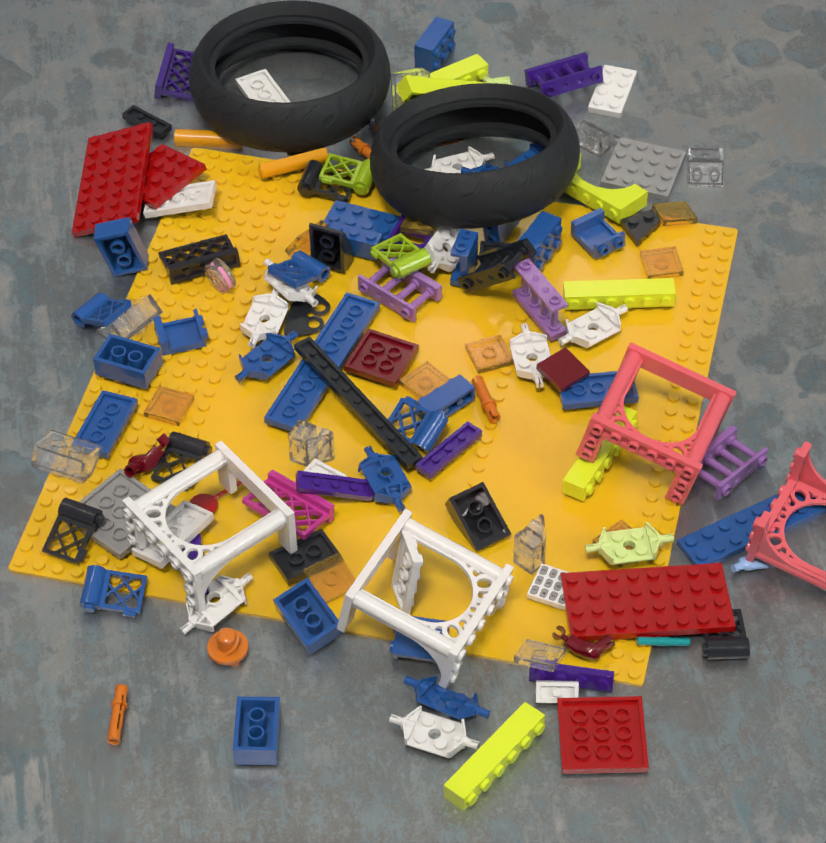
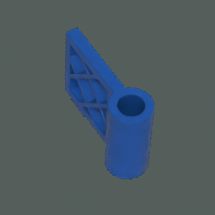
(302, 264)
(100, 310)
(426, 430)
(96, 588)

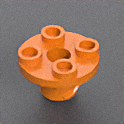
(227, 647)

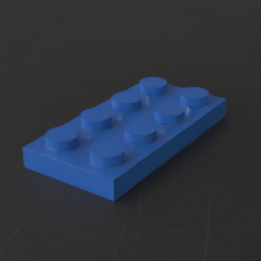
(362, 218)
(592, 391)
(107, 420)

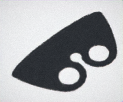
(298, 319)

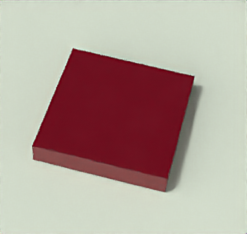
(562, 369)

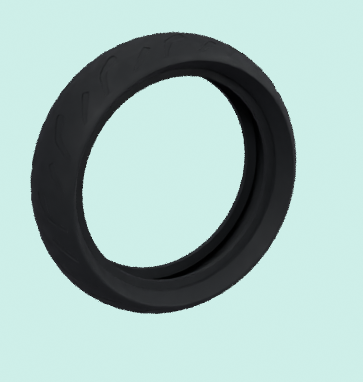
(299, 124)
(475, 197)

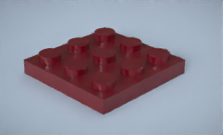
(381, 358)

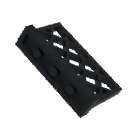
(194, 265)

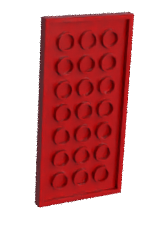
(113, 178)
(647, 602)

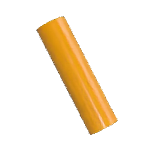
(203, 139)
(291, 163)

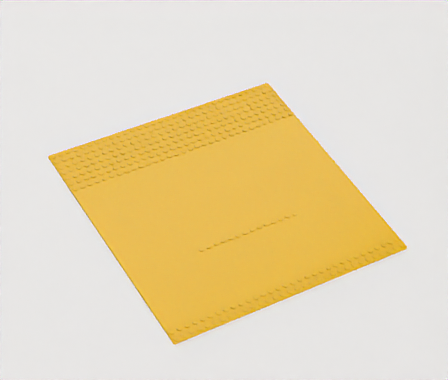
(516, 457)

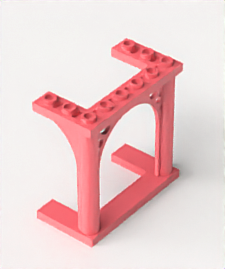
(662, 453)
(801, 479)

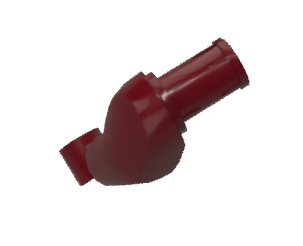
(148, 461)
(584, 649)

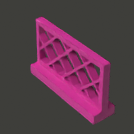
(309, 502)

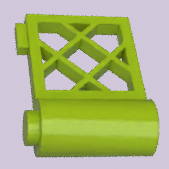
(360, 176)
(406, 262)

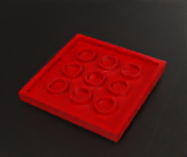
(168, 174)
(602, 735)

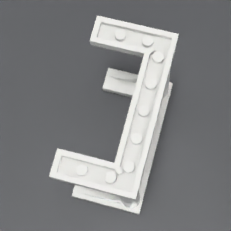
(202, 570)
(442, 647)

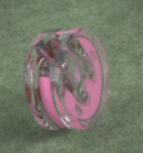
(220, 276)

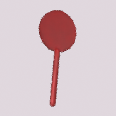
(208, 501)

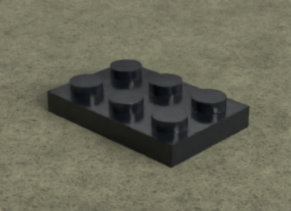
(309, 551)

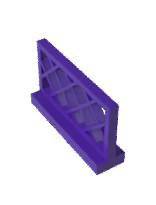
(167, 71)

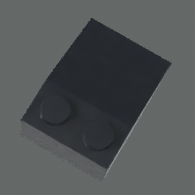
(330, 247)
(477, 516)

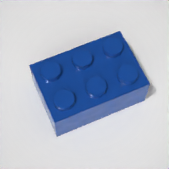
(435, 45)
(544, 236)
(121, 246)
(128, 361)
(308, 616)
(257, 731)

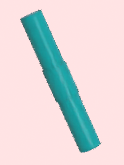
(663, 641)

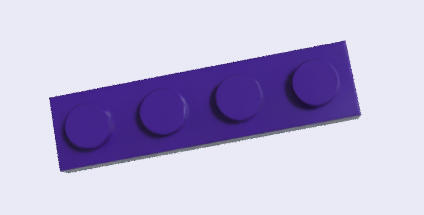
(448, 450)
(333, 485)
(587, 677)

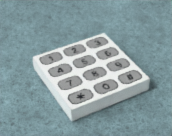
(547, 587)

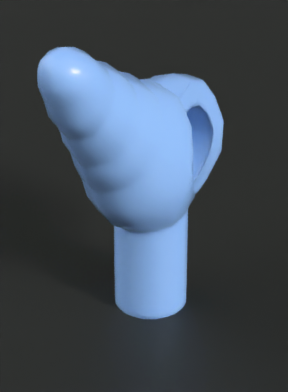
(743, 564)

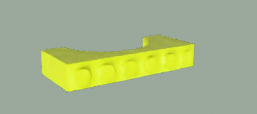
(614, 202)

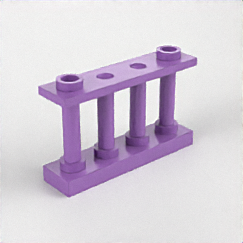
(415, 281)
(540, 300)
(718, 448)

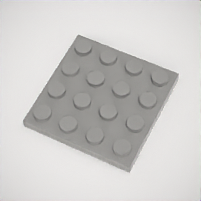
(645, 165)
(108, 498)

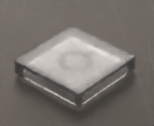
(539, 655)

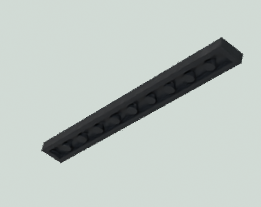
(358, 403)

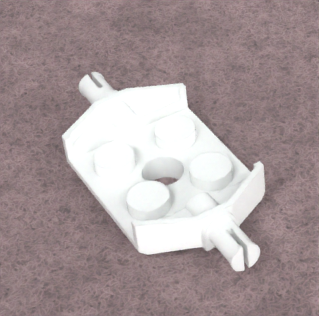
(468, 159)
(439, 257)
(302, 293)
(264, 307)
(603, 318)
(528, 346)
(231, 596)
(420, 724)

